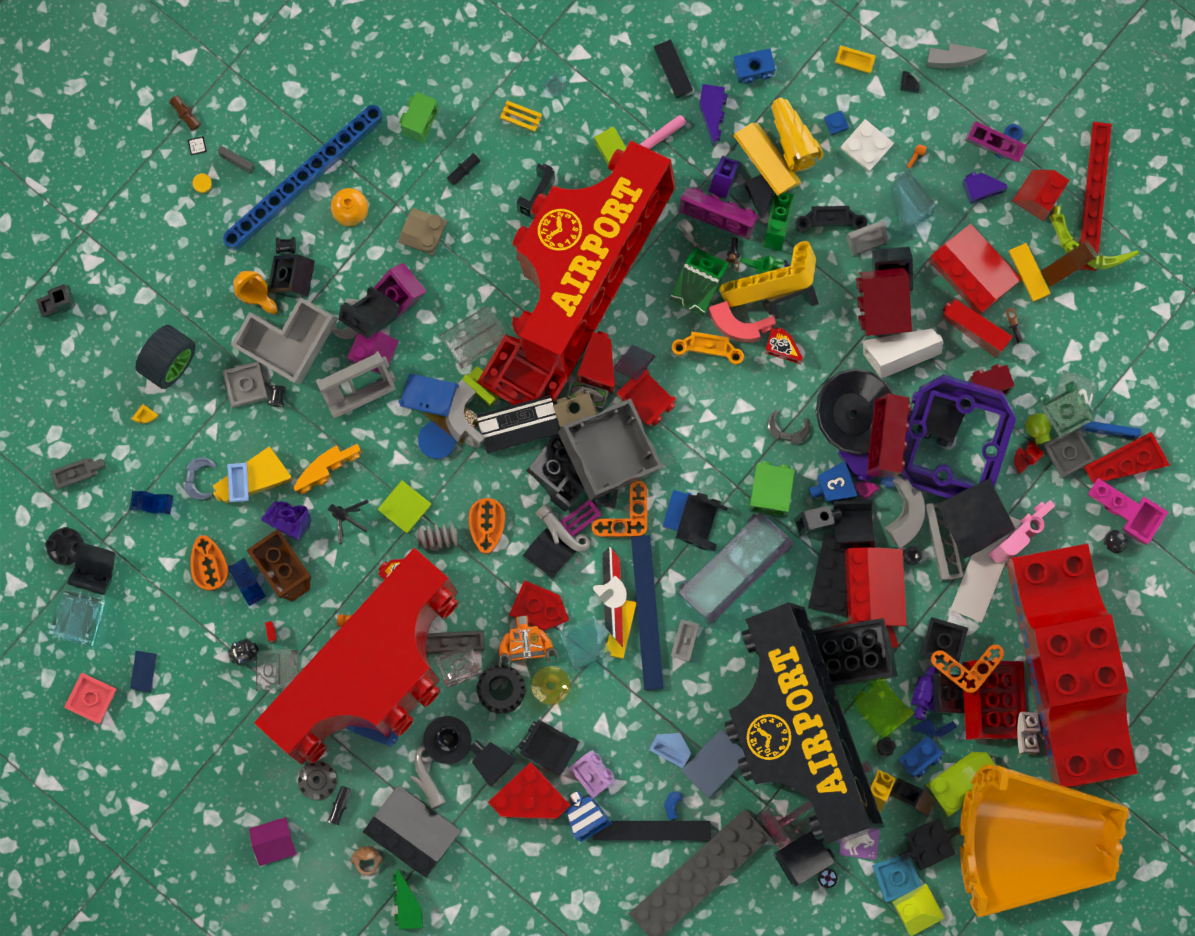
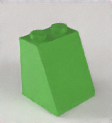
(772, 489)

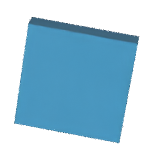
(896, 877)

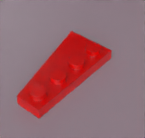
(1134, 458)

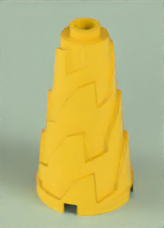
(796, 139)

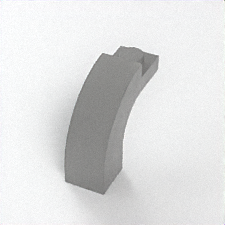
(456, 420)
(911, 517)

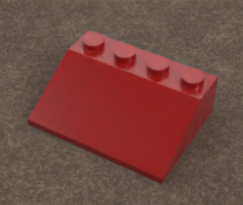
(974, 269)
(875, 585)
(996, 705)

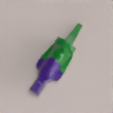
(765, 264)

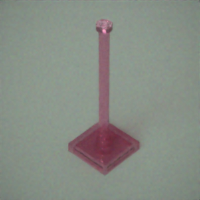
(775, 828)

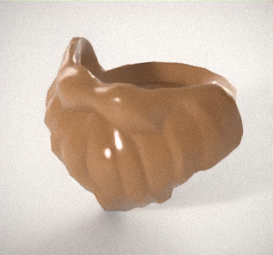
(366, 853)

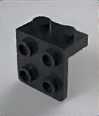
(92, 568)

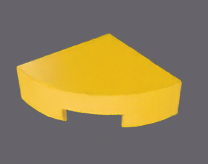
(144, 415)

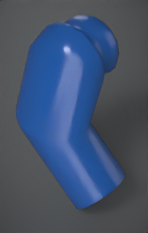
(670, 803)

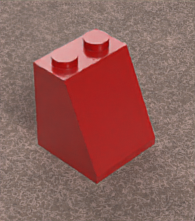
(1040, 192)
(598, 363)

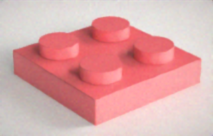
(90, 698)

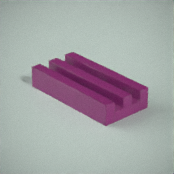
(585, 524)

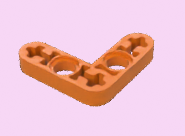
(634, 518)
(973, 673)

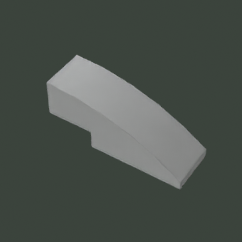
(955, 56)

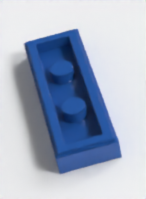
(1110, 429)

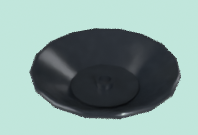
(848, 392)

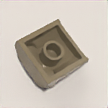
(422, 231)

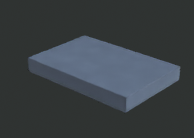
(713, 763)

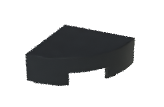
(909, 83)

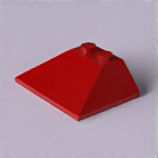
(516, 378)

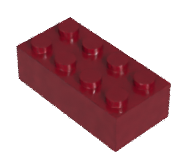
(888, 436)

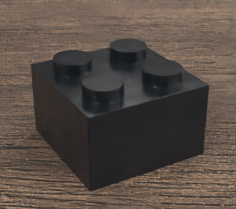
(943, 637)

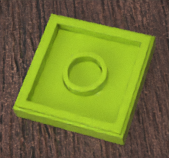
(404, 507)

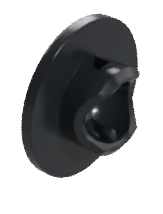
(447, 740)

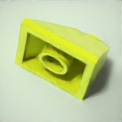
(918, 910)

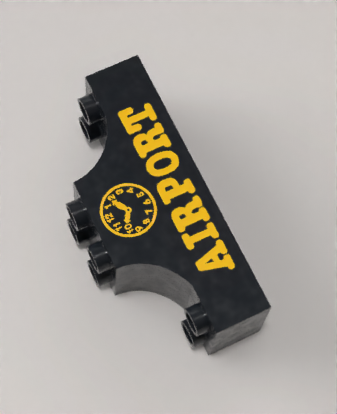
(797, 728)

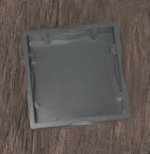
(610, 449)

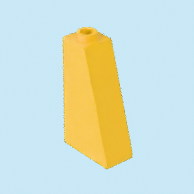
(263, 473)

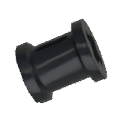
(285, 245)
(276, 392)

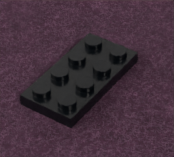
(829, 584)

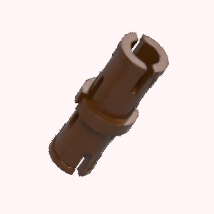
(184, 113)

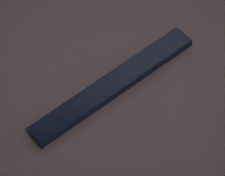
(647, 612)

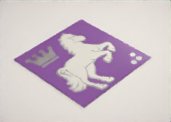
(863, 846)

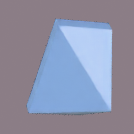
(672, 748)

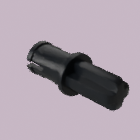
(463, 169)
(339, 805)

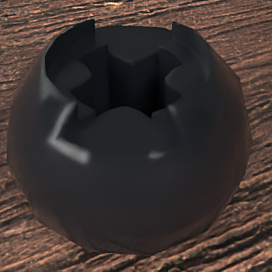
(1115, 541)

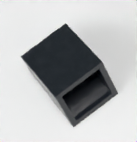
(804, 858)

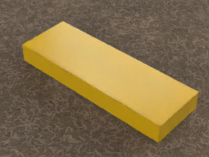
(1029, 272)
(627, 616)

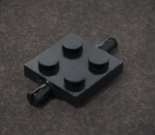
(929, 844)

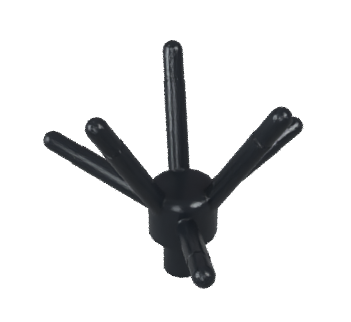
(341, 515)

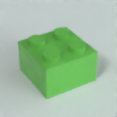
(419, 117)

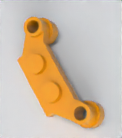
(709, 345)

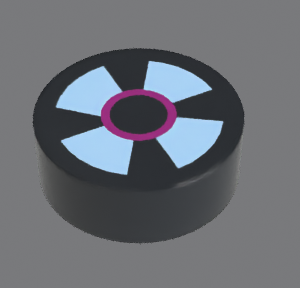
(827, 878)

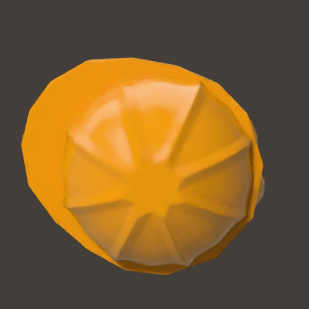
(252, 290)

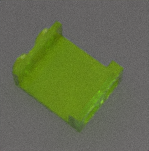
(882, 708)

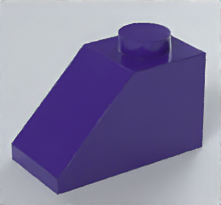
(723, 177)
(982, 187)
(856, 465)

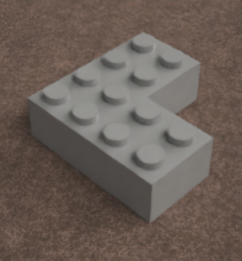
(288, 349)

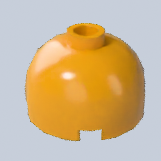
(349, 207)

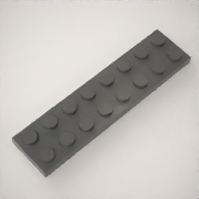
(700, 875)

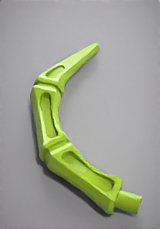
(1067, 243)

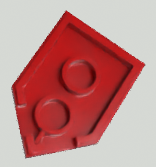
(540, 605)

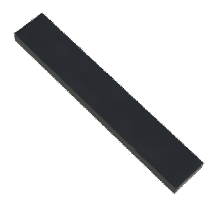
(655, 831)

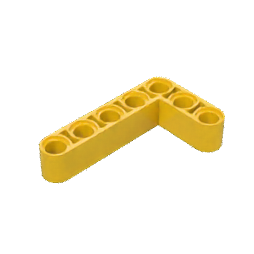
(774, 282)

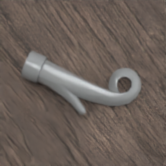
(557, 530)
(425, 782)

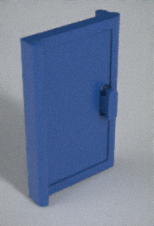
(433, 393)

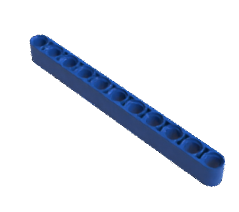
(301, 186)

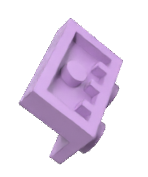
(592, 773)

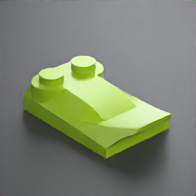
(952, 784)

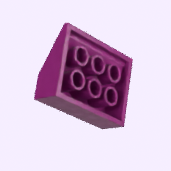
(718, 213)

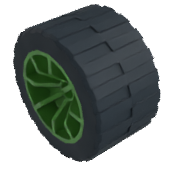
(165, 356)

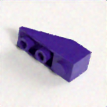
(710, 106)

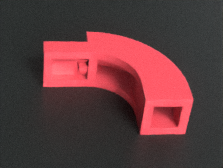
(736, 330)

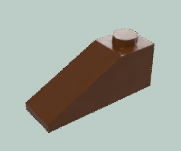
(1069, 263)

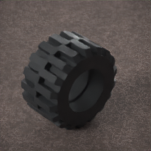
(492, 674)

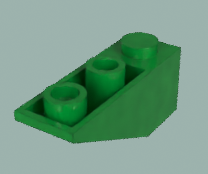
(778, 221)
(409, 909)

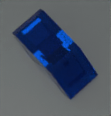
(151, 503)
(246, 582)
(926, 728)

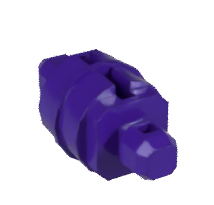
(923, 694)

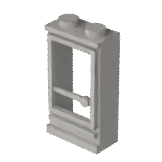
(333, 396)

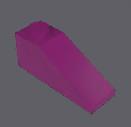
(995, 142)

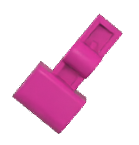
(1142, 517)

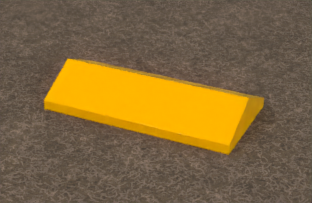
(767, 158)

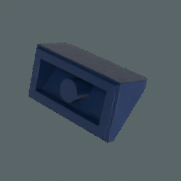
(143, 671)

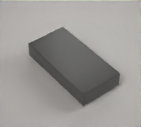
(236, 159)

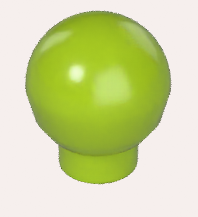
(1038, 427)

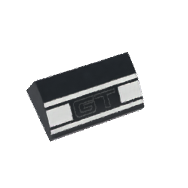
(518, 424)

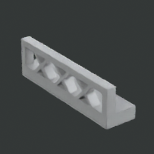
(937, 545)

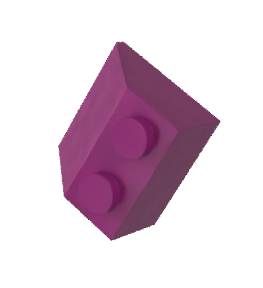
(401, 287)
(364, 348)

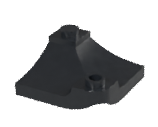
(556, 474)

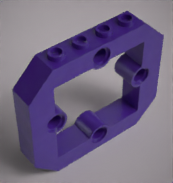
(981, 398)

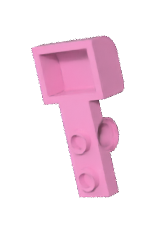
(1020, 537)

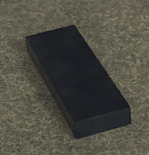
(673, 68)

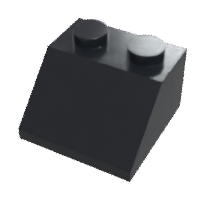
(894, 259)
(291, 275)
(548, 556)

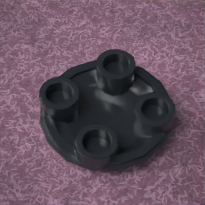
(63, 545)

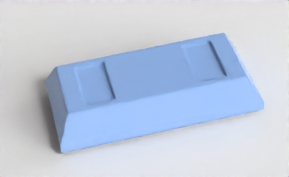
(238, 482)

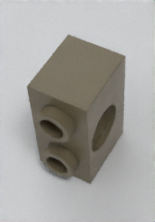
(563, 410)

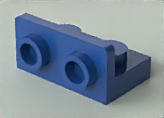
(920, 757)

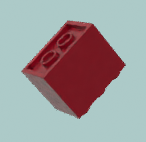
(884, 301)

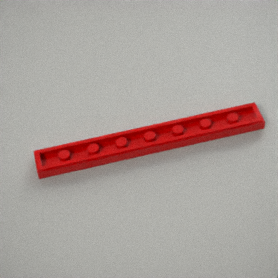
(1095, 186)

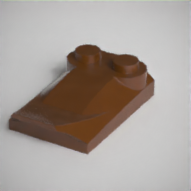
(281, 566)

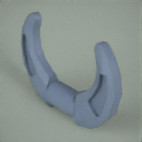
(193, 466)

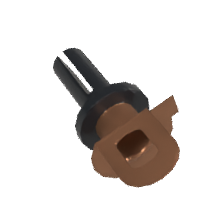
(733, 254)
(1014, 325)

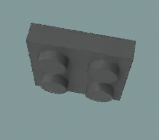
(1069, 453)

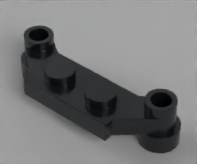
(830, 217)

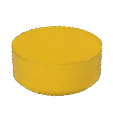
(202, 183)

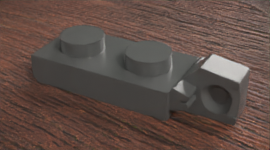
(76, 472)

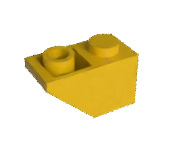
(881, 788)

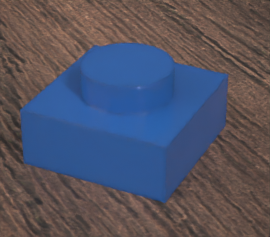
(836, 123)

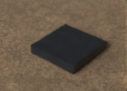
(947, 695)

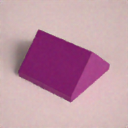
(272, 841)

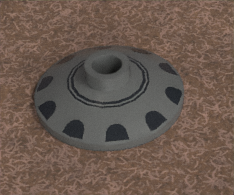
(327, 780)

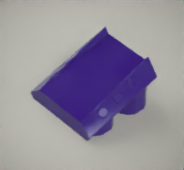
(288, 519)

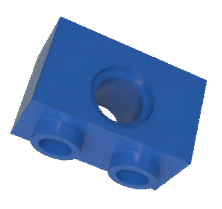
(762, 58)

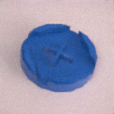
(435, 442)

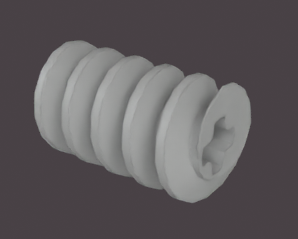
(437, 536)

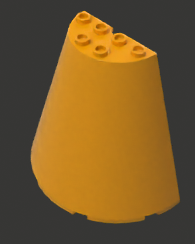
(1034, 840)

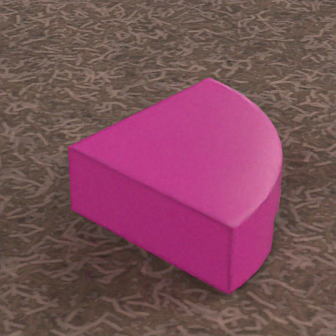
(865, 489)

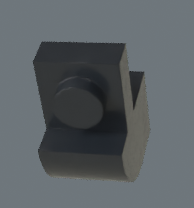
(57, 300)

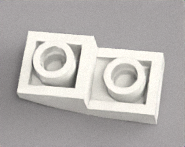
(1027, 728)

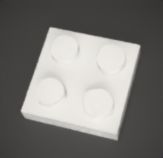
(867, 145)

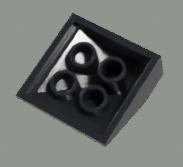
(976, 518)

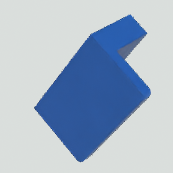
(675, 510)

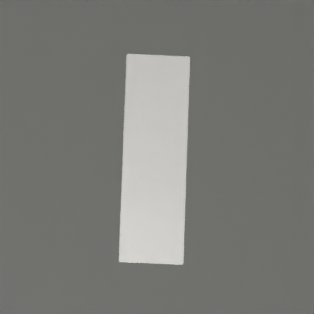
(979, 582)

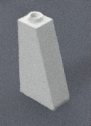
(901, 351)

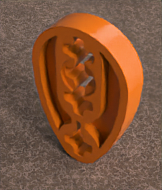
(476, 521)
(219, 564)

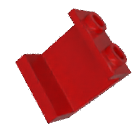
(648, 398)

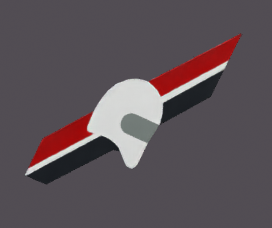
(612, 594)

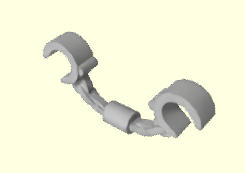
(687, 228)

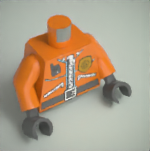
(525, 643)

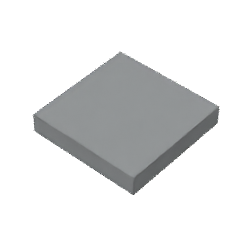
(245, 384)

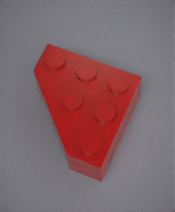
(529, 797)

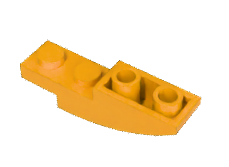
(318, 471)

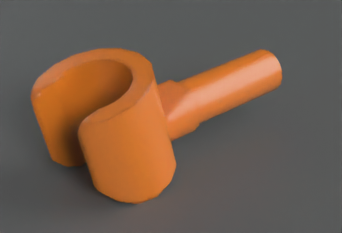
(919, 150)

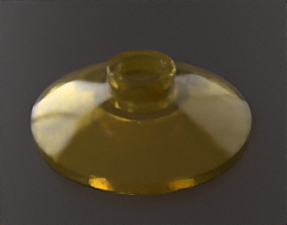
(545, 676)

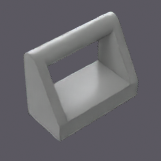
(867, 238)

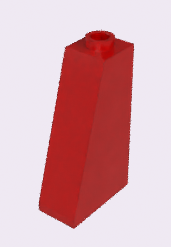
(976, 327)

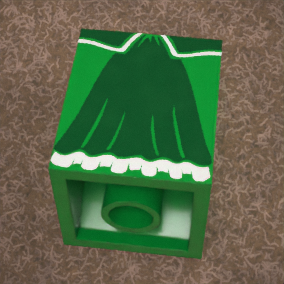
(699, 281)

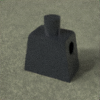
(811, 522)
(491, 761)

